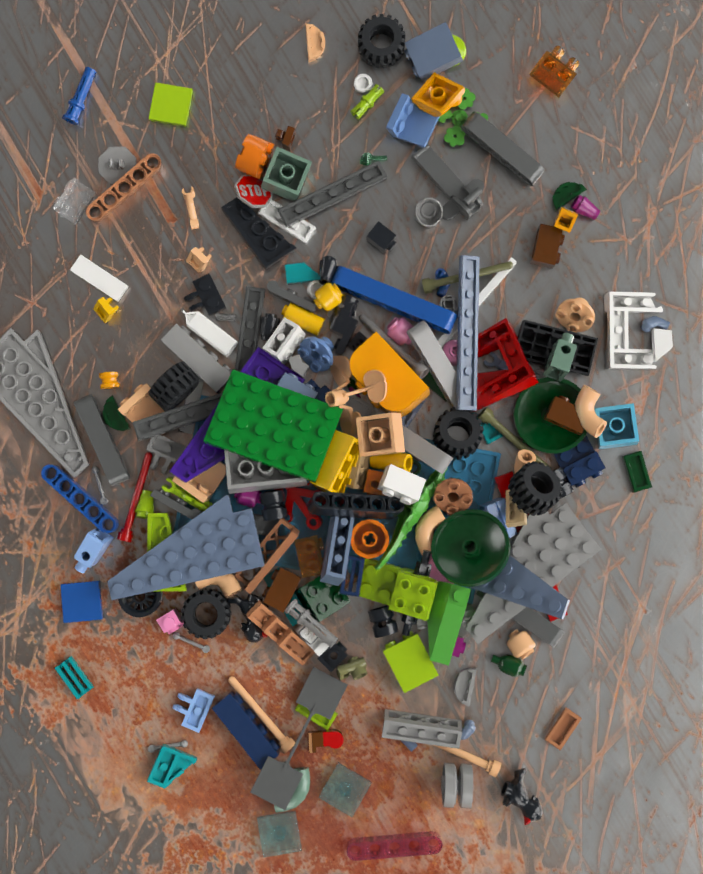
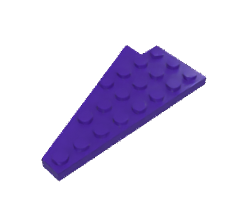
(202, 456)

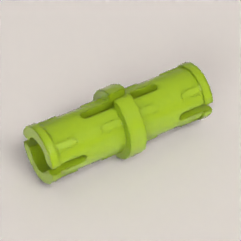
(367, 101)

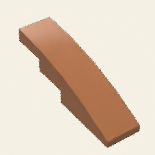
(280, 632)

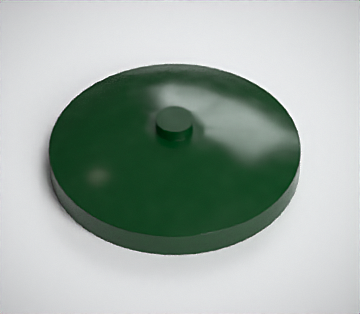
(531, 409)
(470, 547)

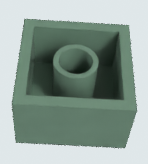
(286, 174)

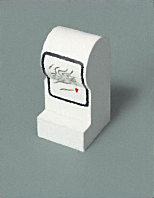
(311, 639)

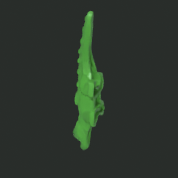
(410, 517)

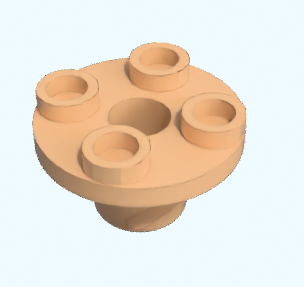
(575, 315)

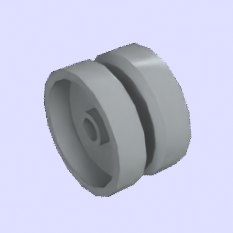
(457, 785)

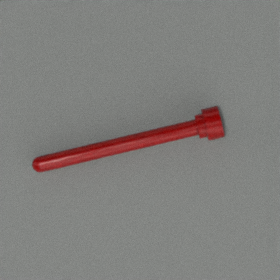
(126, 533)

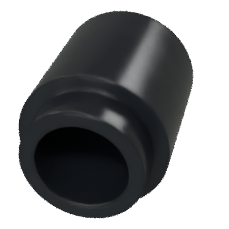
(268, 325)

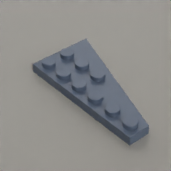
(526, 589)

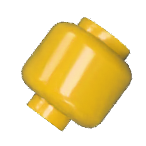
(328, 296)

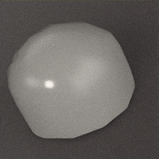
(428, 212)

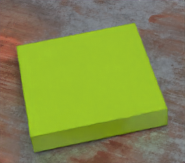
(170, 104)

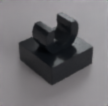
(358, 340)

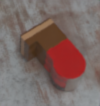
(323, 738)

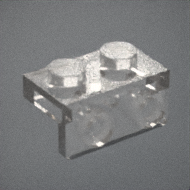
(74, 201)

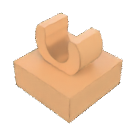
(198, 259)

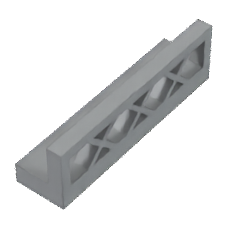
(422, 729)

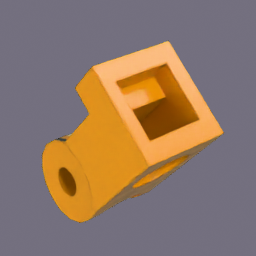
(565, 219)

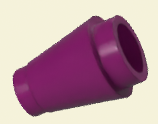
(585, 207)

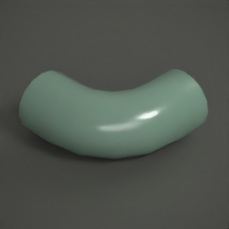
(300, 792)

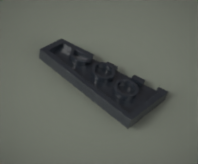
(261, 239)

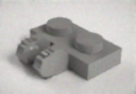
(164, 448)

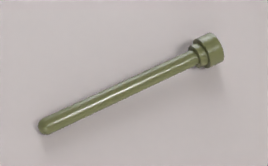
(431, 284)
(487, 416)

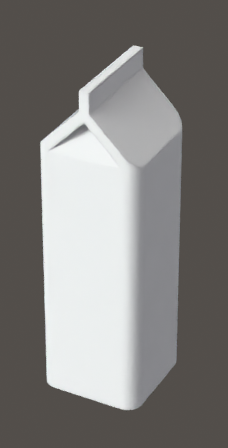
(210, 333)

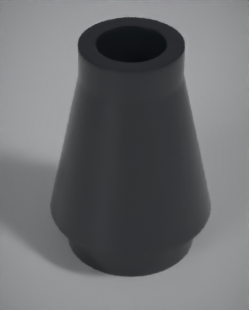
(327, 268)

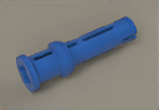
(76, 103)

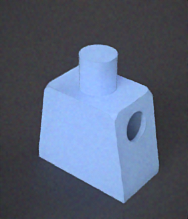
(92, 549)

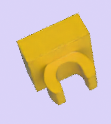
(104, 309)

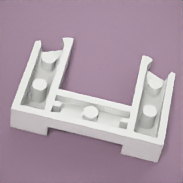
(617, 307)

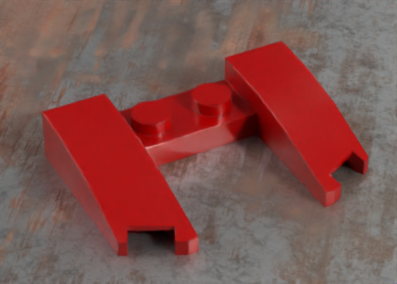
(520, 373)

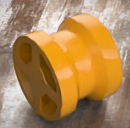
(109, 380)

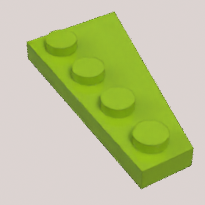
(158, 530)

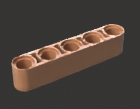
(128, 179)

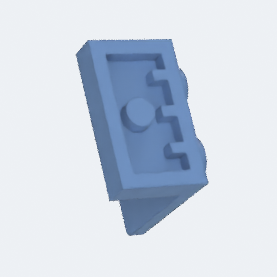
(411, 123)

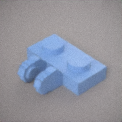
(197, 711)

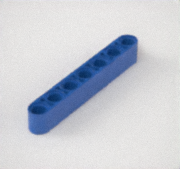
(394, 300)

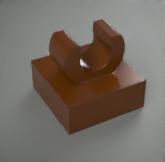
(286, 137)

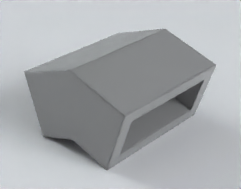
(298, 366)

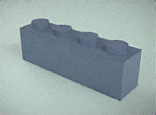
(337, 549)

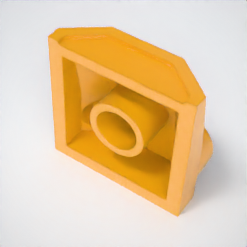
(438, 95)

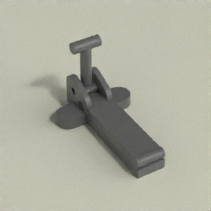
(461, 198)

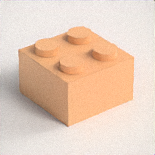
(380, 434)

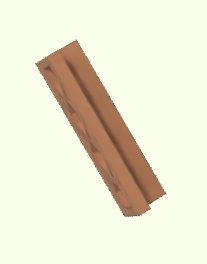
(273, 558)

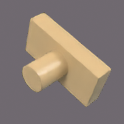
(514, 516)

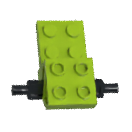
(401, 588)

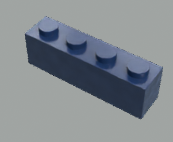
(245, 729)

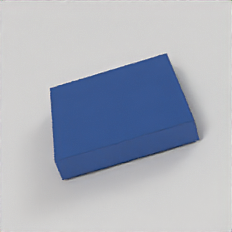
(81, 601)

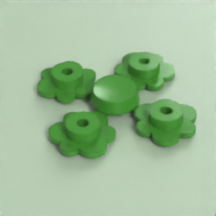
(458, 118)

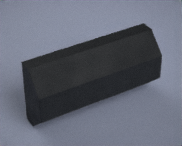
(539, 340)

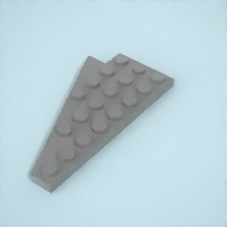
(37, 400)
(549, 548)

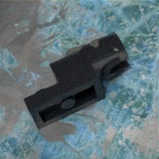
(342, 322)

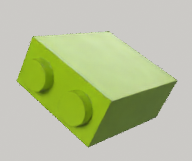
(410, 661)

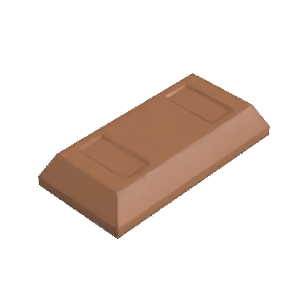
(563, 728)

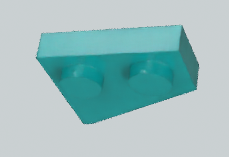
(169, 765)

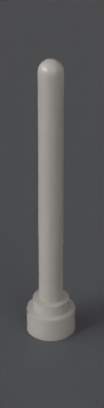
(420, 369)

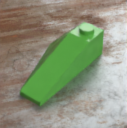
(445, 620)

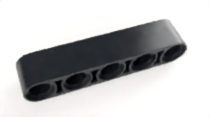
(347, 508)

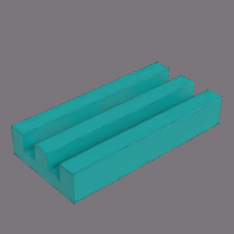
(68, 682)

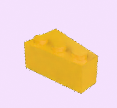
(338, 463)

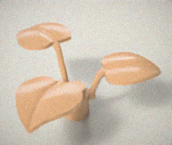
(375, 386)

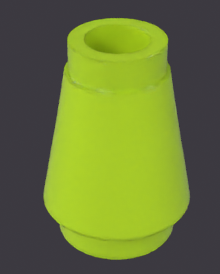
(145, 505)

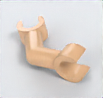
(191, 208)

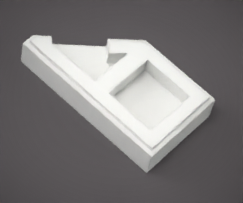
(661, 342)

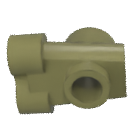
(354, 667)

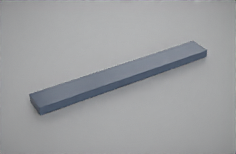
(467, 333)

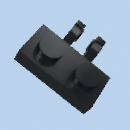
(208, 294)

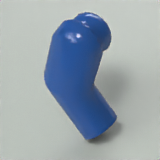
(441, 273)

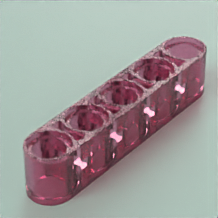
(403, 850)

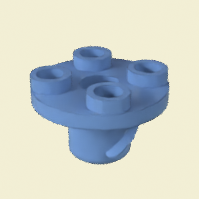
(317, 353)

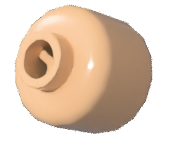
(520, 644)

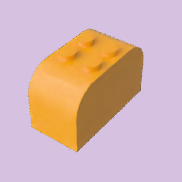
(404, 386)

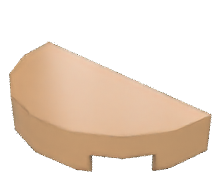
(315, 42)

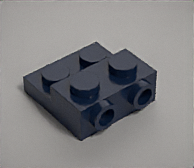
(580, 463)

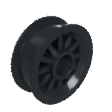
(133, 611)

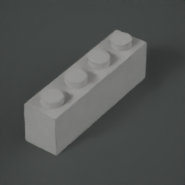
(199, 360)

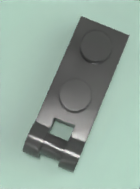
(291, 296)
(178, 504)

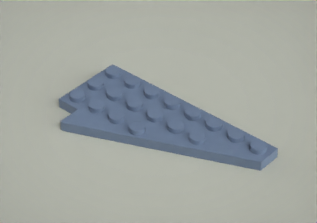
(204, 548)

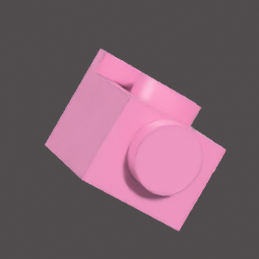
(170, 621)

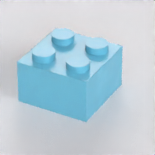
(620, 427)

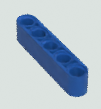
(71, 495)

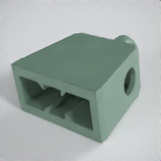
(560, 358)

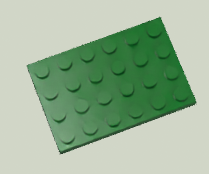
(273, 426)

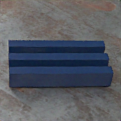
(359, 580)

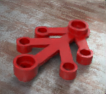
(295, 494)

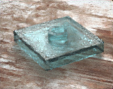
(345, 789)
(279, 833)

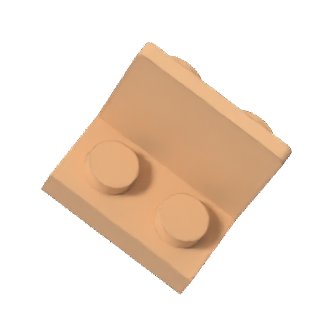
(205, 484)

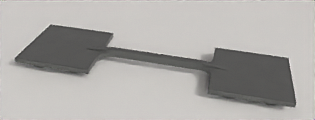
(277, 779)

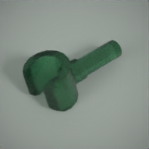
(367, 157)

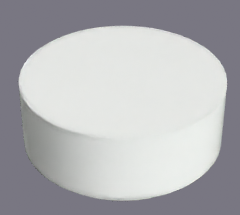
(362, 83)

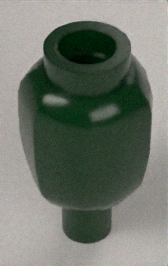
(510, 665)

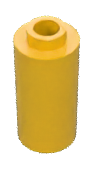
(305, 319)
(401, 460)

